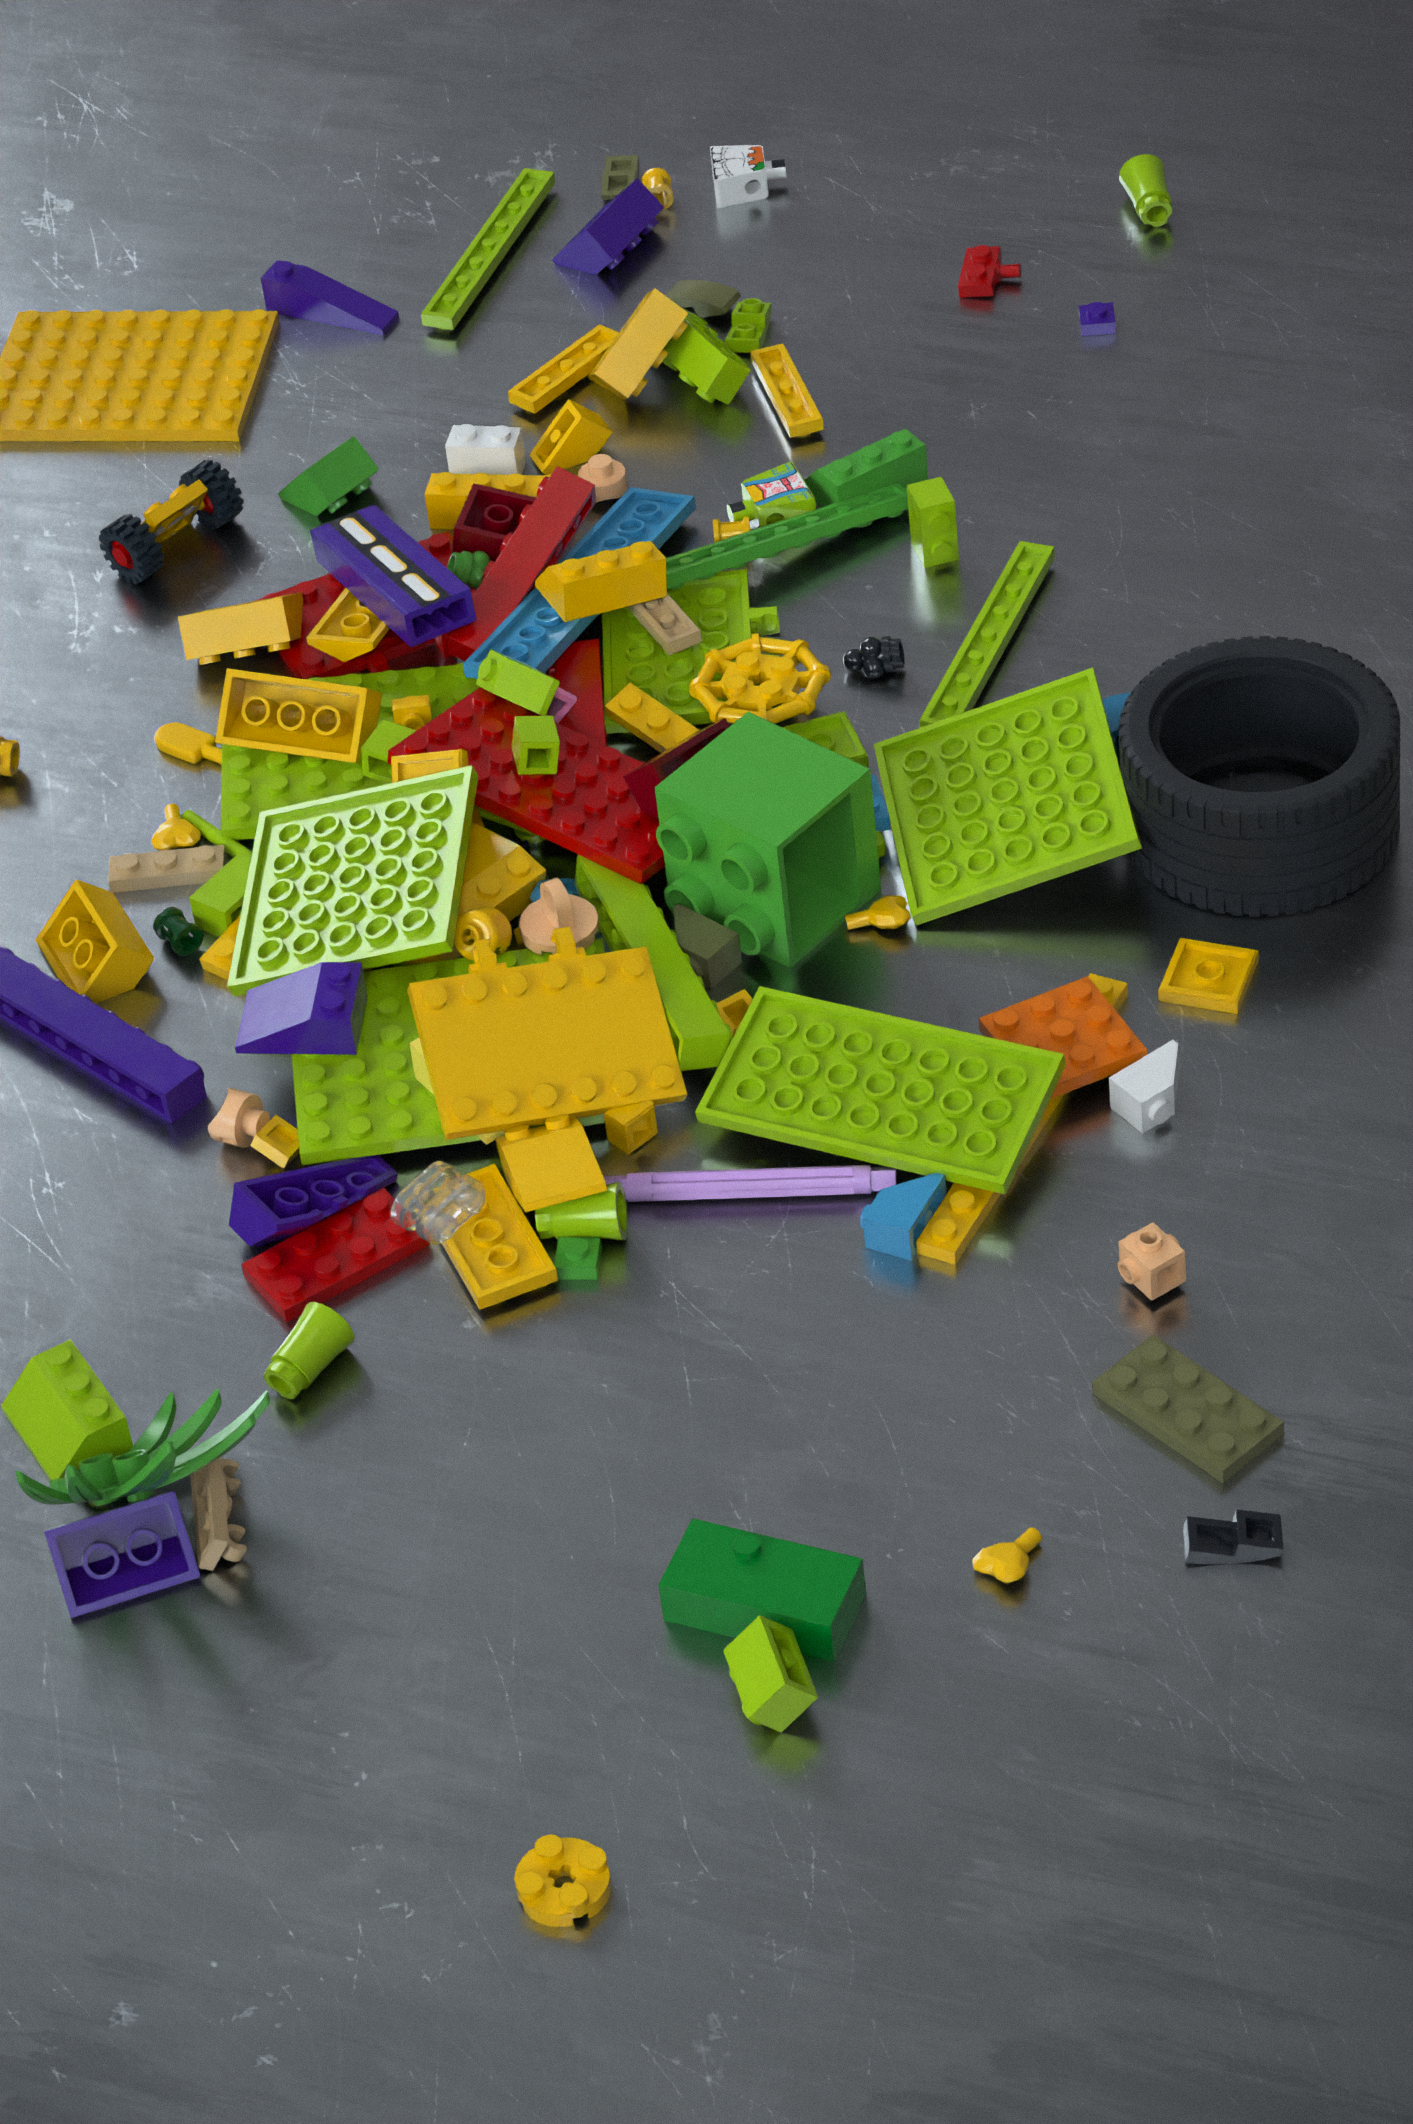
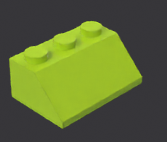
(65, 1411)

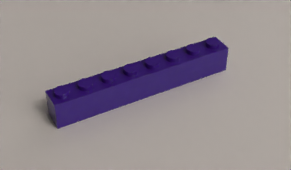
(98, 1040)

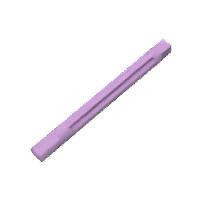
(755, 1182)

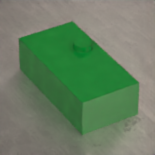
(732, 1576)

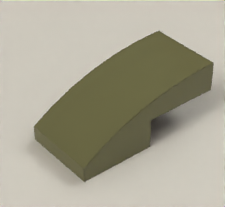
(618, 174)
(705, 296)

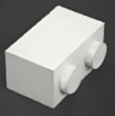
(485, 450)

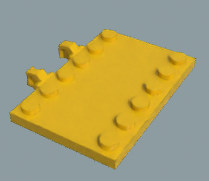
(545, 1038)

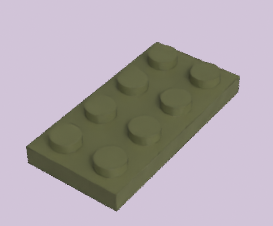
(1188, 1408)

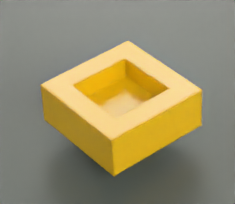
(277, 1141)

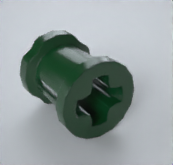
(178, 931)

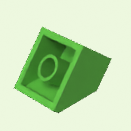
(331, 479)

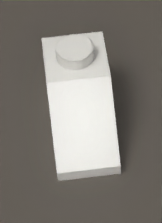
(1147, 1088)

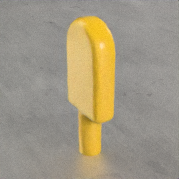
(187, 743)

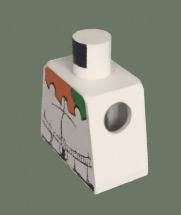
(742, 173)

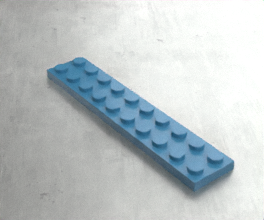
(534, 628)

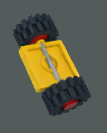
(201, 491)

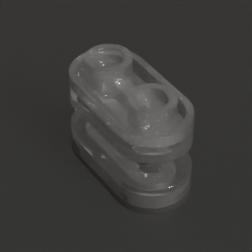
(438, 1202)

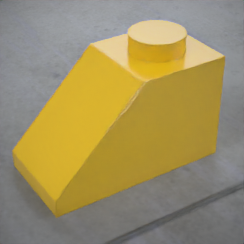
(570, 438)

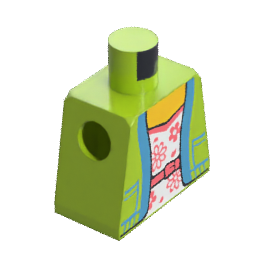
(773, 497)

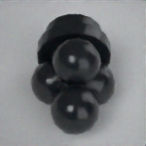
(876, 656)

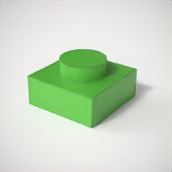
(578, 1258)

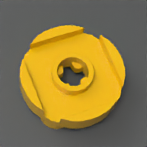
(557, 1858)

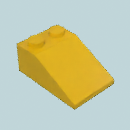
(549, 1163)

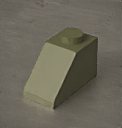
(710, 946)

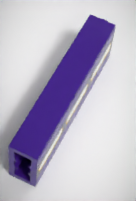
(393, 575)

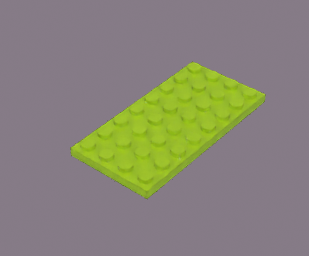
(882, 1089)

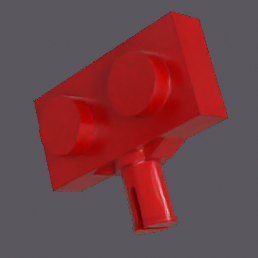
(983, 271)

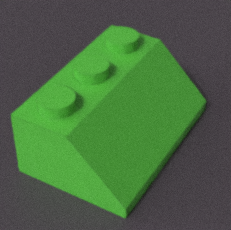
(889, 461)

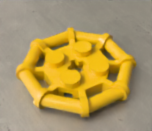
(776, 674)

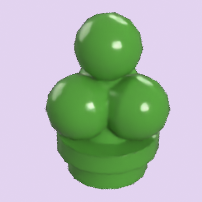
(469, 567)

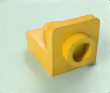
(412, 711)

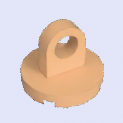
(554, 911)

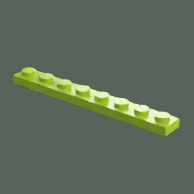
(488, 249)
(990, 632)

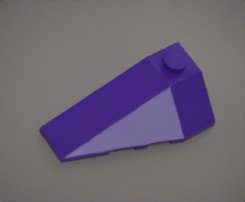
(312, 296)
(290, 1201)

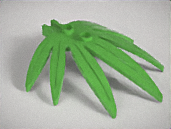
(151, 1460)

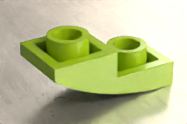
(749, 325)

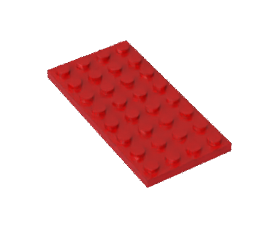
(578, 808)

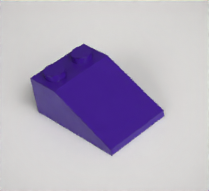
(306, 1012)

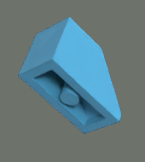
(901, 1215)

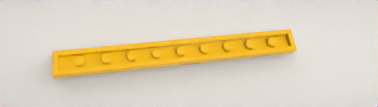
(966, 1206)

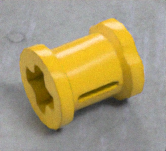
(658, 183)
(725, 530)

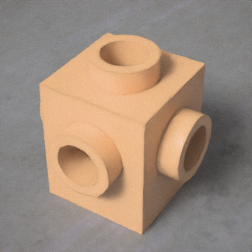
(1152, 1261)

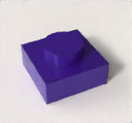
(1097, 319)

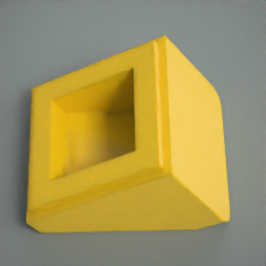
(631, 1125)

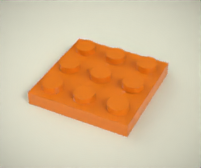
(1071, 1022)

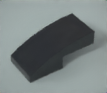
(1245, 1539)

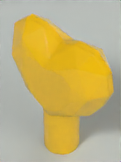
(175, 831)
(884, 913)
(1007, 1559)

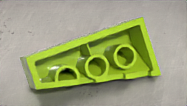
(706, 361)

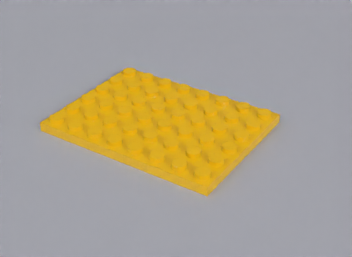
(132, 374)

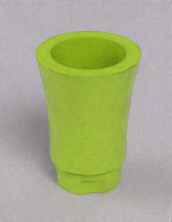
(1146, 185)
(589, 1216)
(308, 1350)

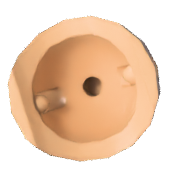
(607, 476)
(238, 1119)

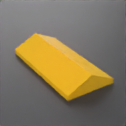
(347, 629)

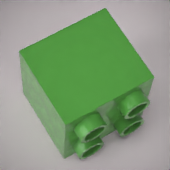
(769, 838)

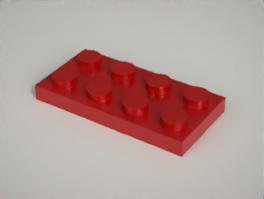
(331, 1256)

